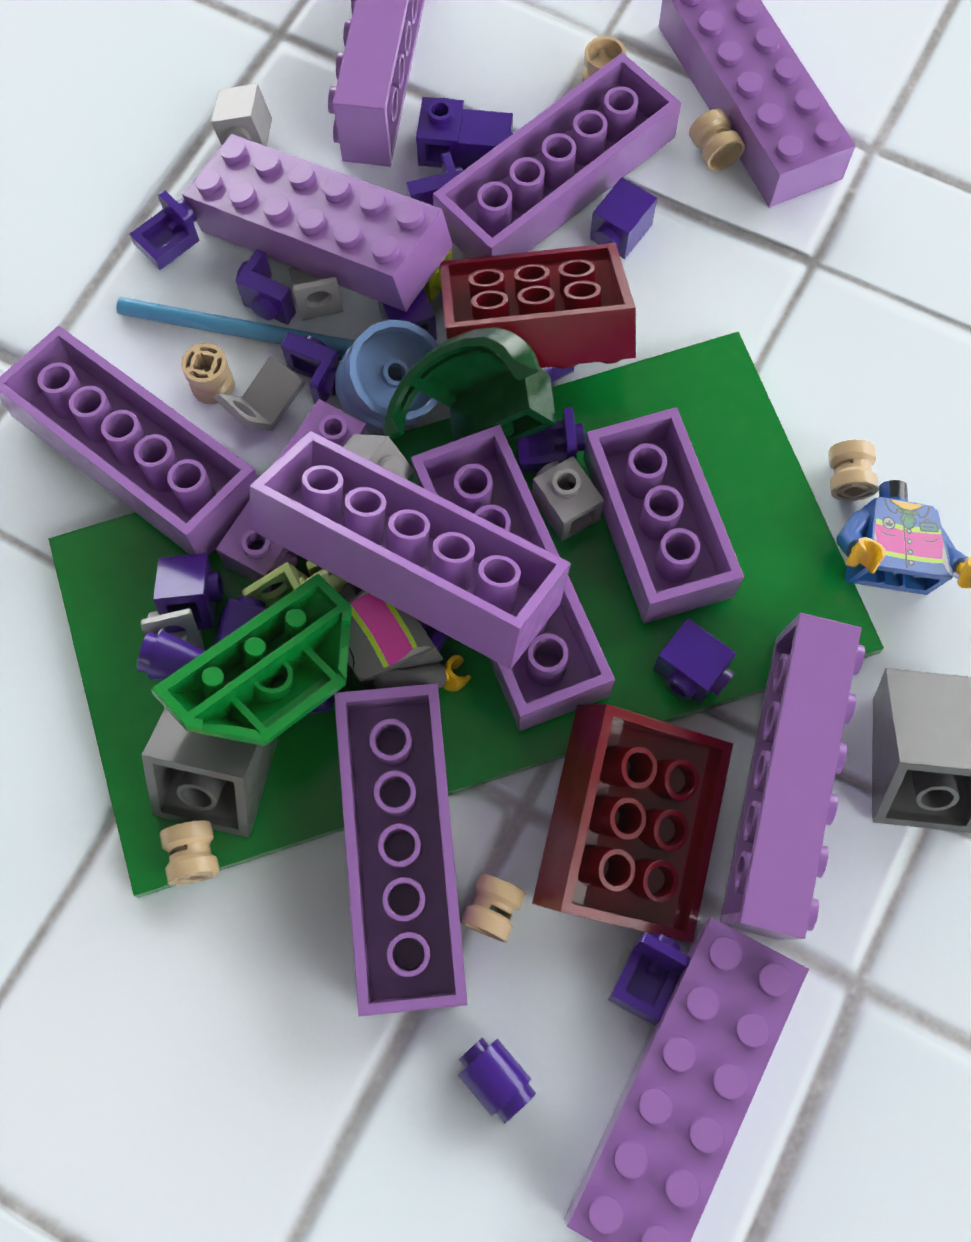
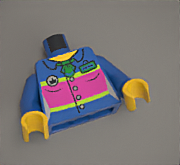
(900, 545)

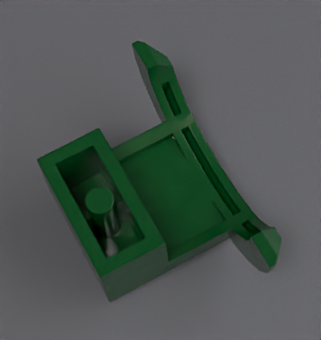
(485, 380)

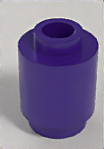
(496, 1079)

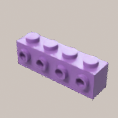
(252, 553)

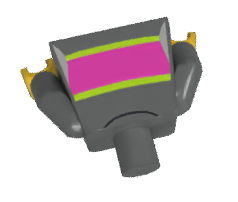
(393, 647)

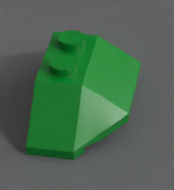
(266, 670)

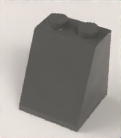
(922, 750)
(205, 777)

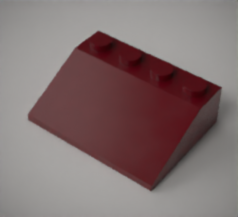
(560, 301)
(633, 822)

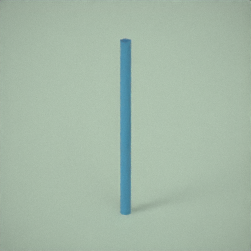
(221, 324)

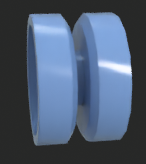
(376, 367)

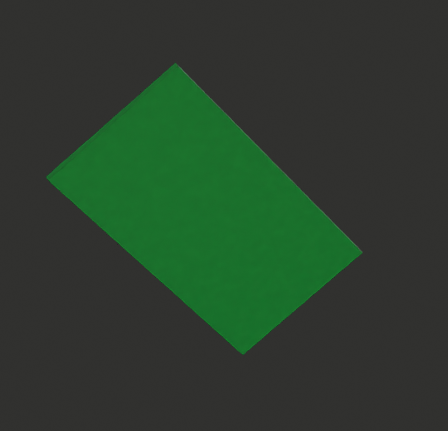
(762, 501)

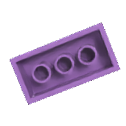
(661, 515)

